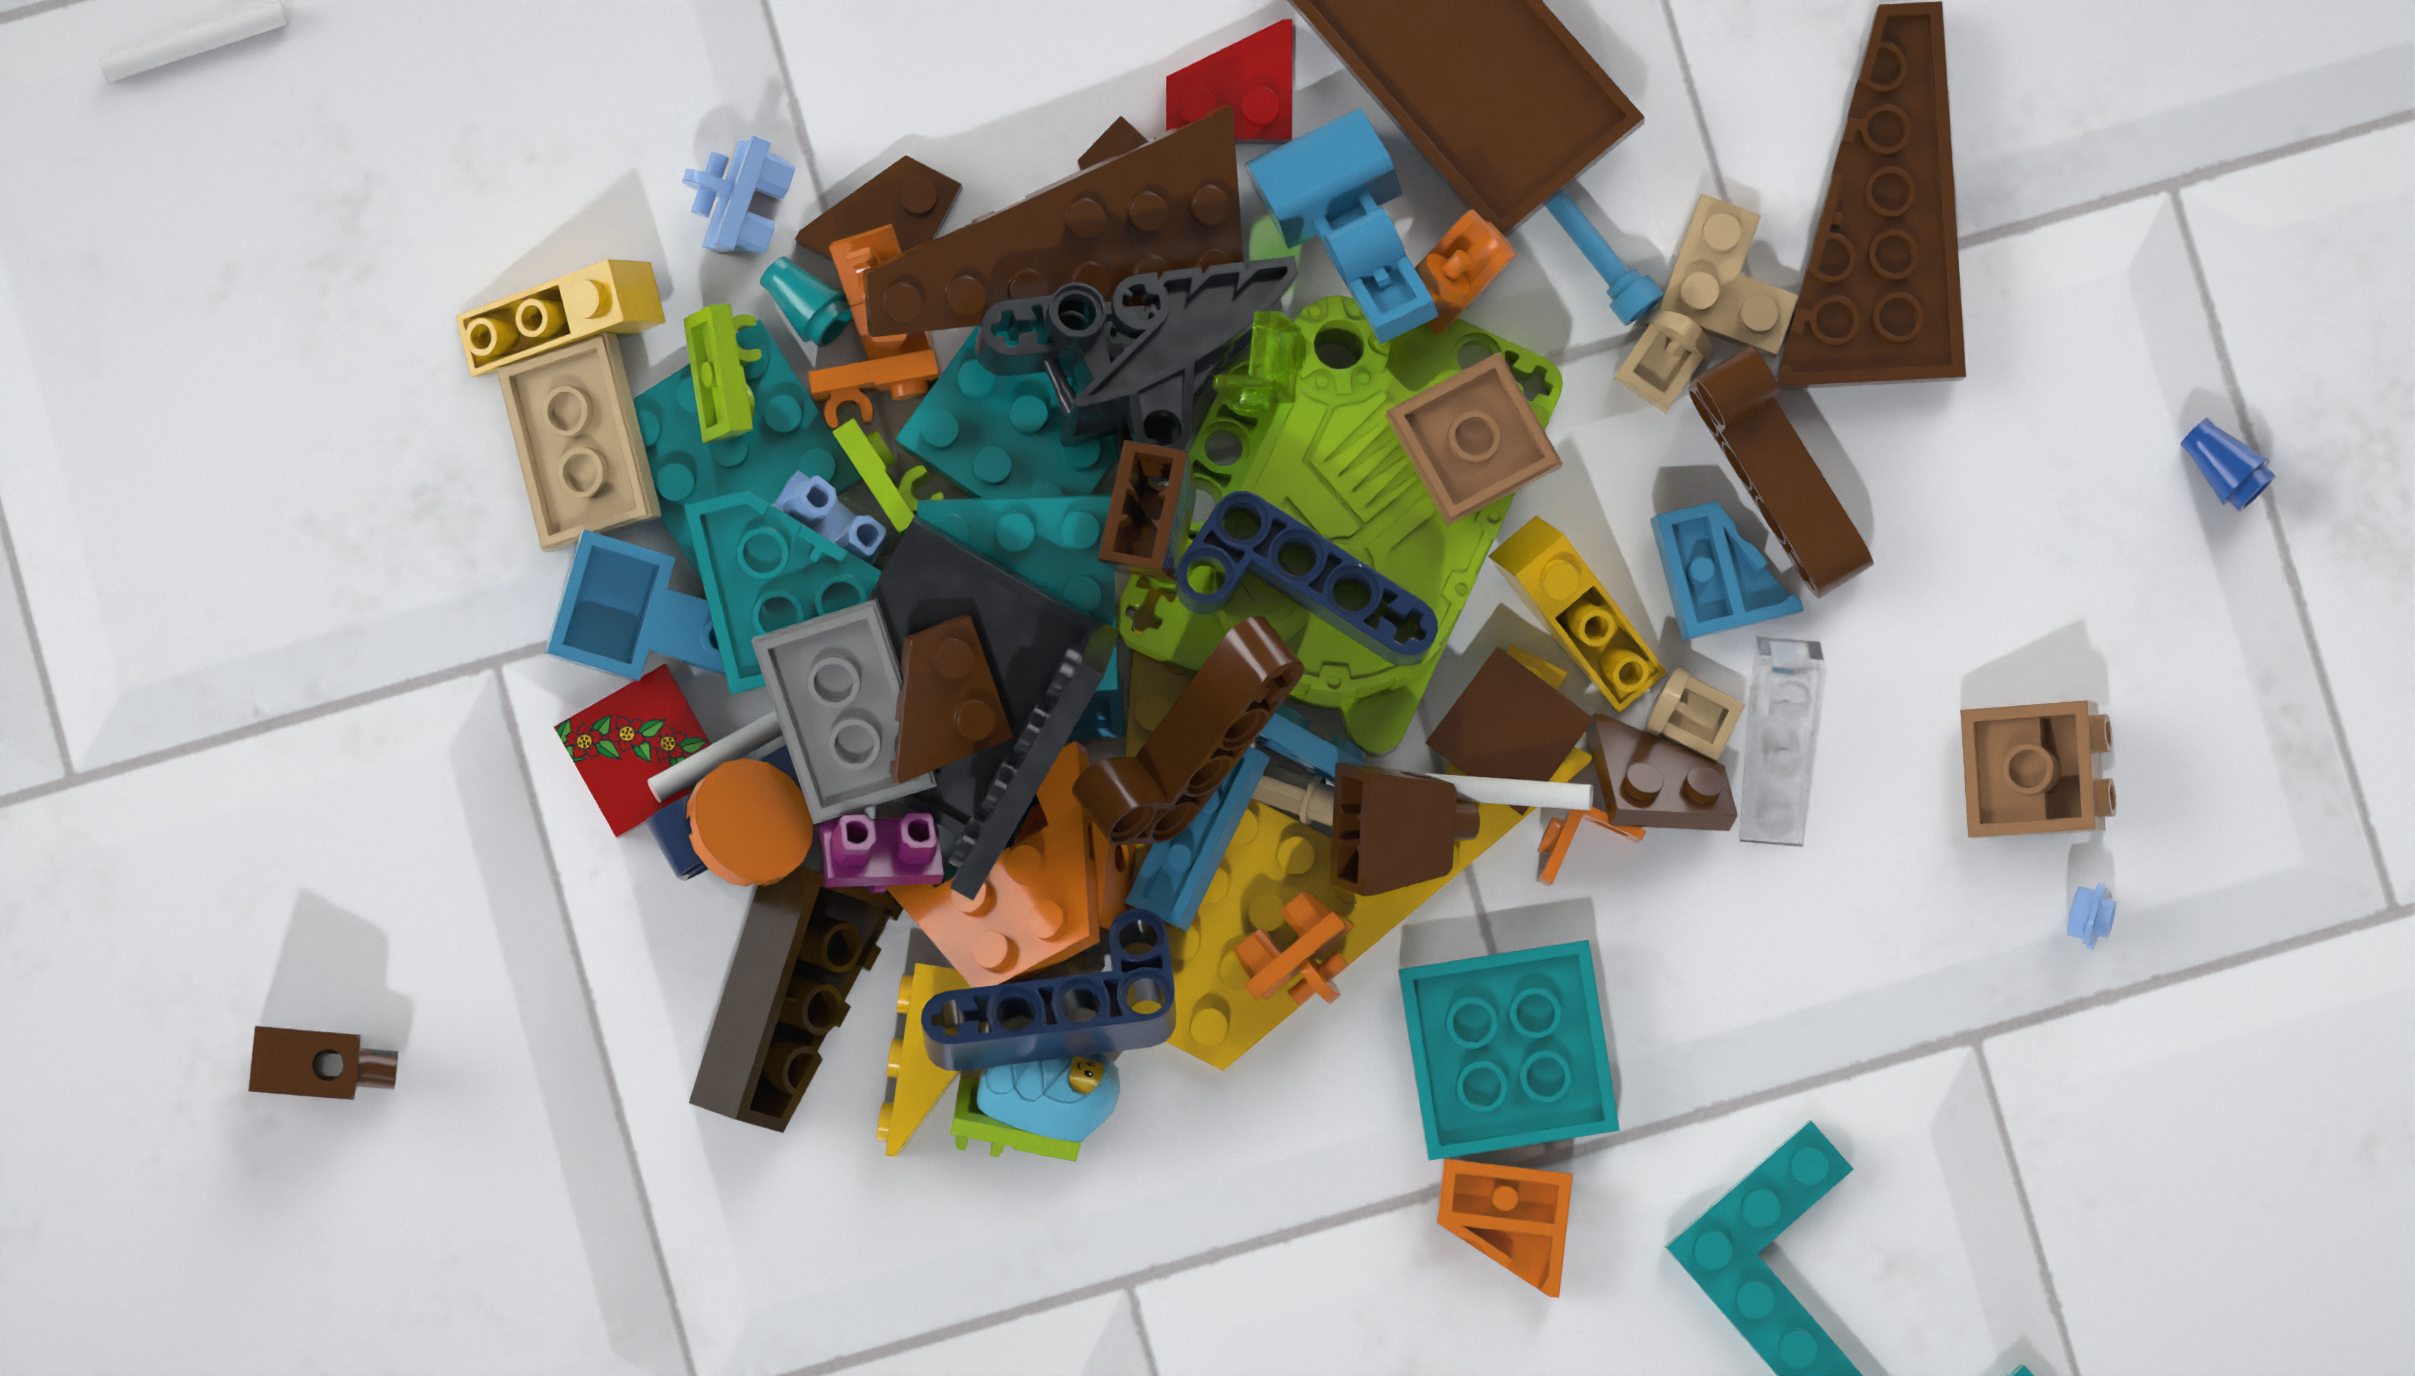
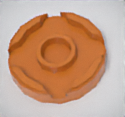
(749, 822)

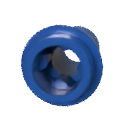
(2228, 465)

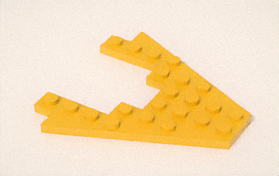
(1263, 871)

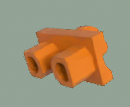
(1463, 267)
(1272, 968)

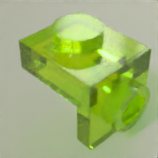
(1275, 358)

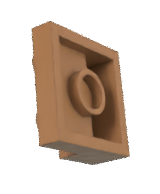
(2036, 769)

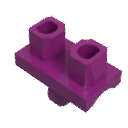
(881, 851)

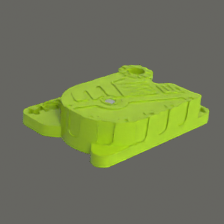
(1349, 480)

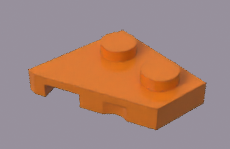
(1509, 1216)

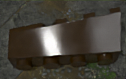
(787, 993)

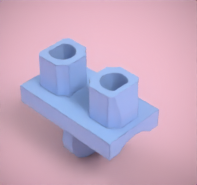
(749, 171)
(817, 506)

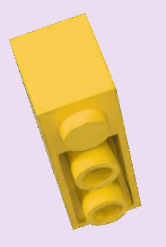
(587, 302)
(1577, 612)
(918, 1079)

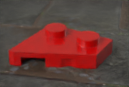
(1248, 76)

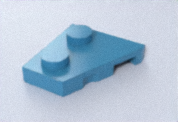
(1715, 574)

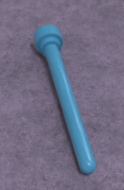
(1629, 291)

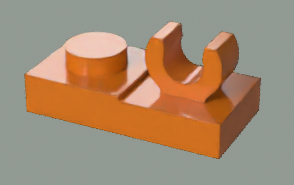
(850, 258)
(902, 375)

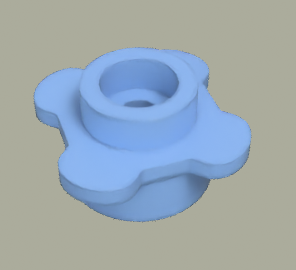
(2091, 914)

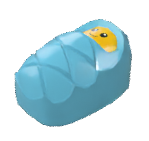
(1052, 1096)

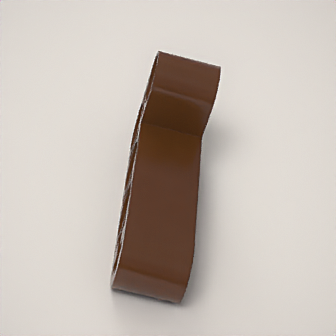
(1778, 471)
(1196, 741)

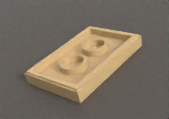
(579, 441)

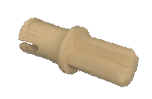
(1297, 794)

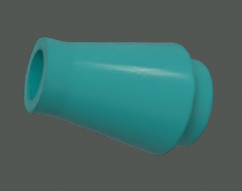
(809, 304)

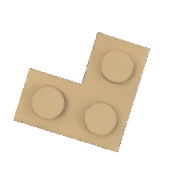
(1712, 290)

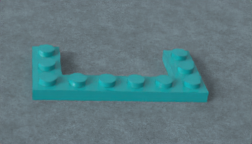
(1724, 1261)

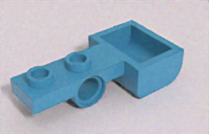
(1332, 190)
(621, 609)

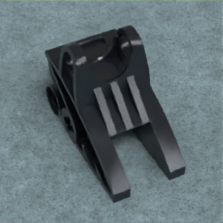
(1150, 388)

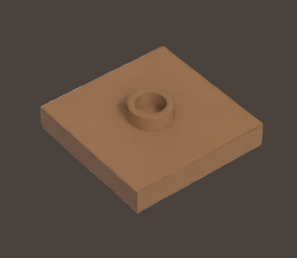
(1473, 439)

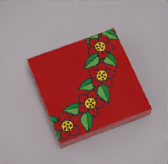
(630, 740)

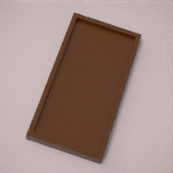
(1483, 93)

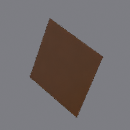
(1509, 725)

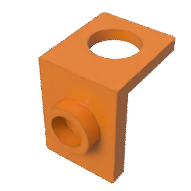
(1560, 834)

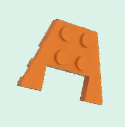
(1034, 902)

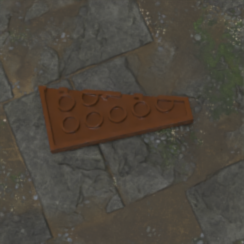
(1123, 217)
(1885, 250)

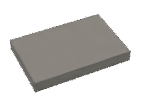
(836, 706)

